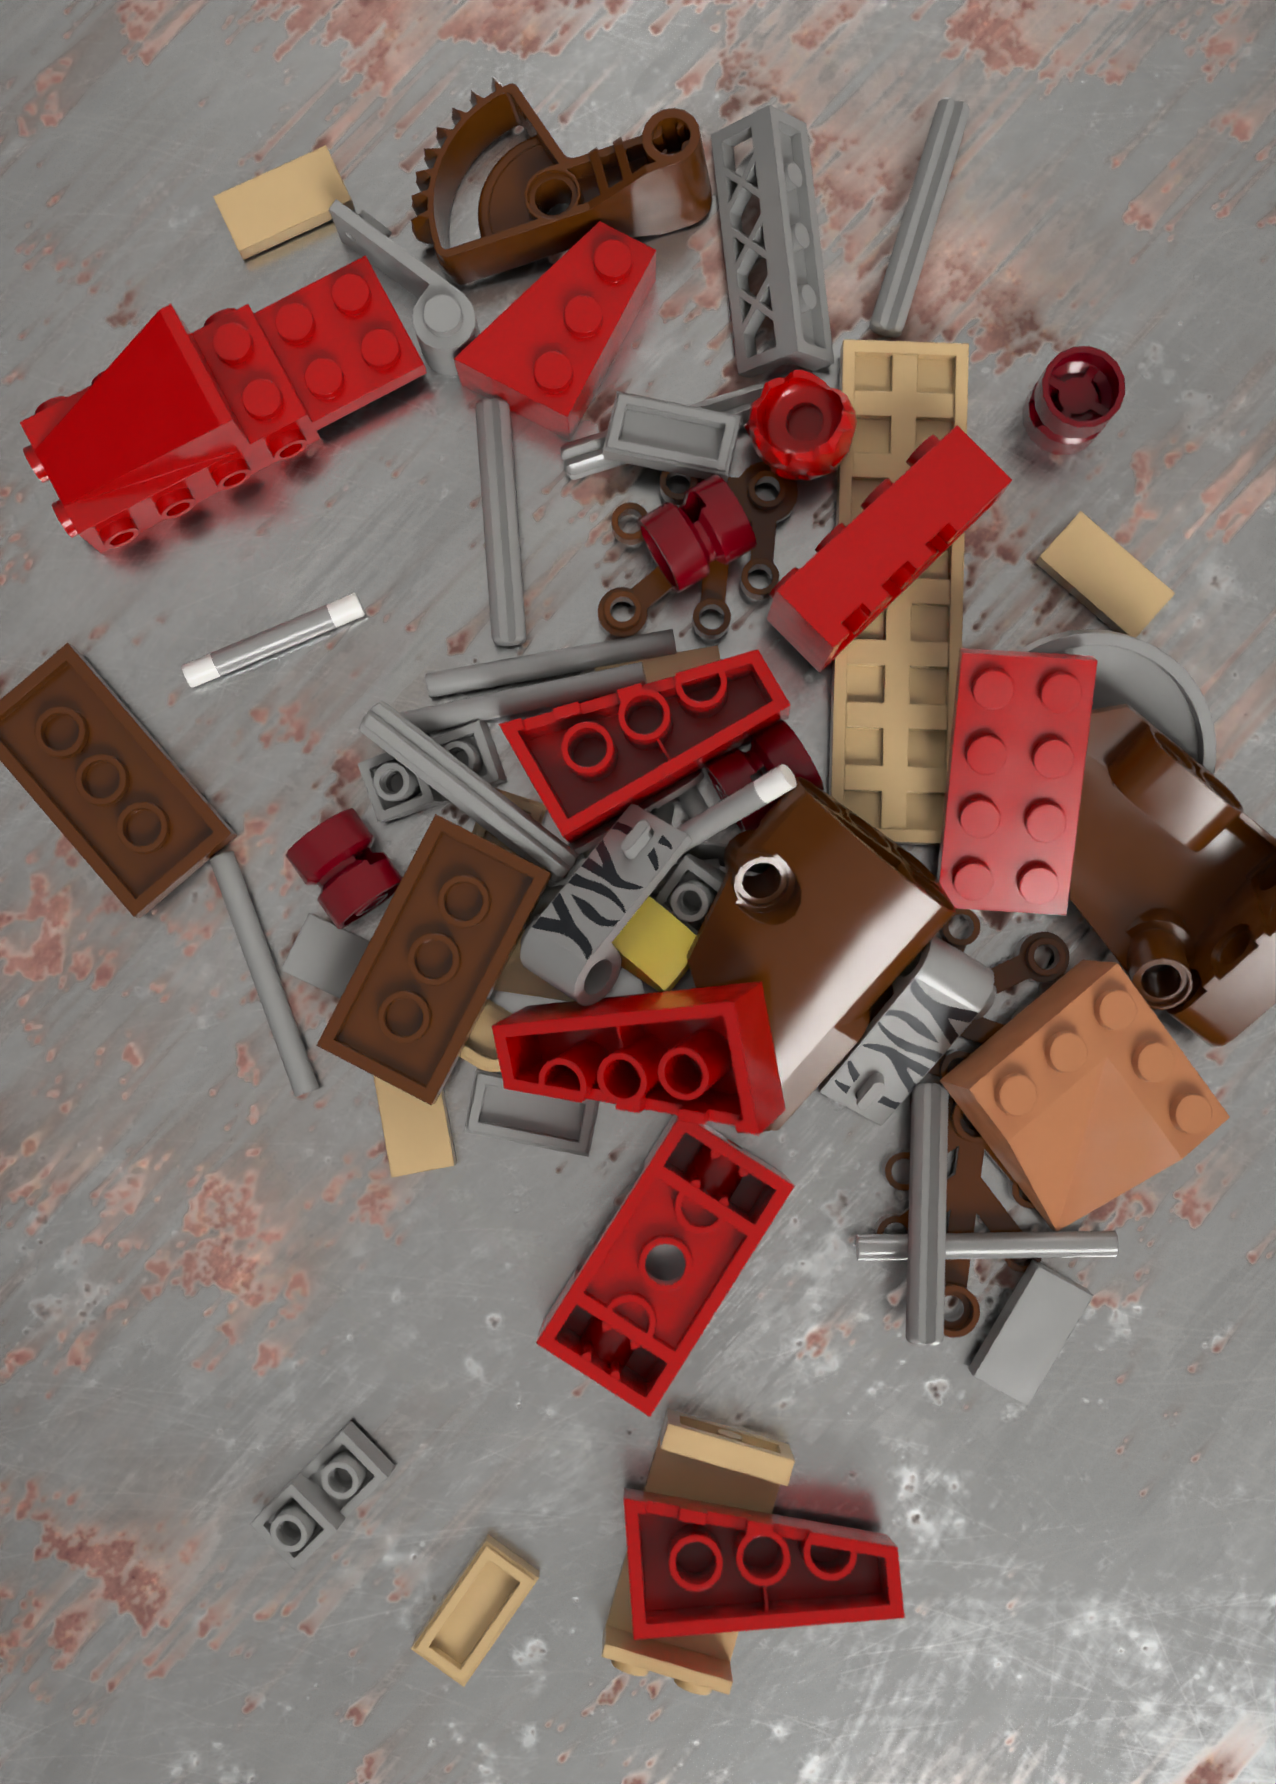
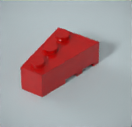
(563, 331)

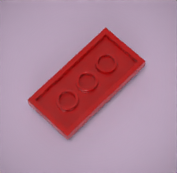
(1015, 779)

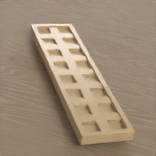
(901, 672)

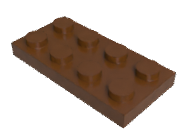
(106, 782)
(434, 960)

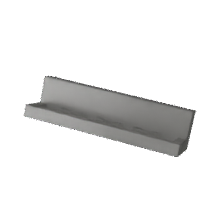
(790, 239)

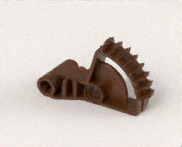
(632, 186)

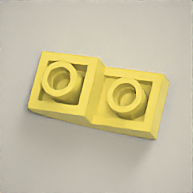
(655, 946)

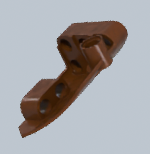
(1175, 878)
(817, 927)

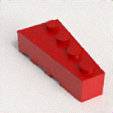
(885, 547)
(654, 736)
(663, 1052)
(748, 1570)

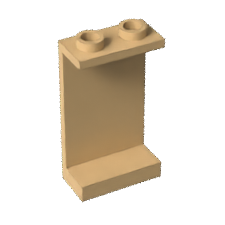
(707, 1465)

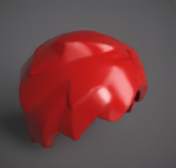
(801, 426)

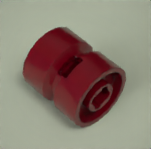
(1073, 400)
(696, 533)
(767, 751)
(344, 866)

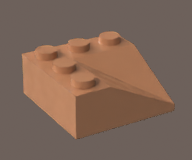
(1084, 1094)

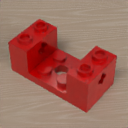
(620, 1319)

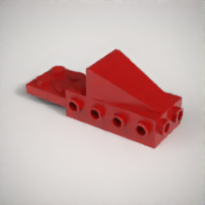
(215, 404)

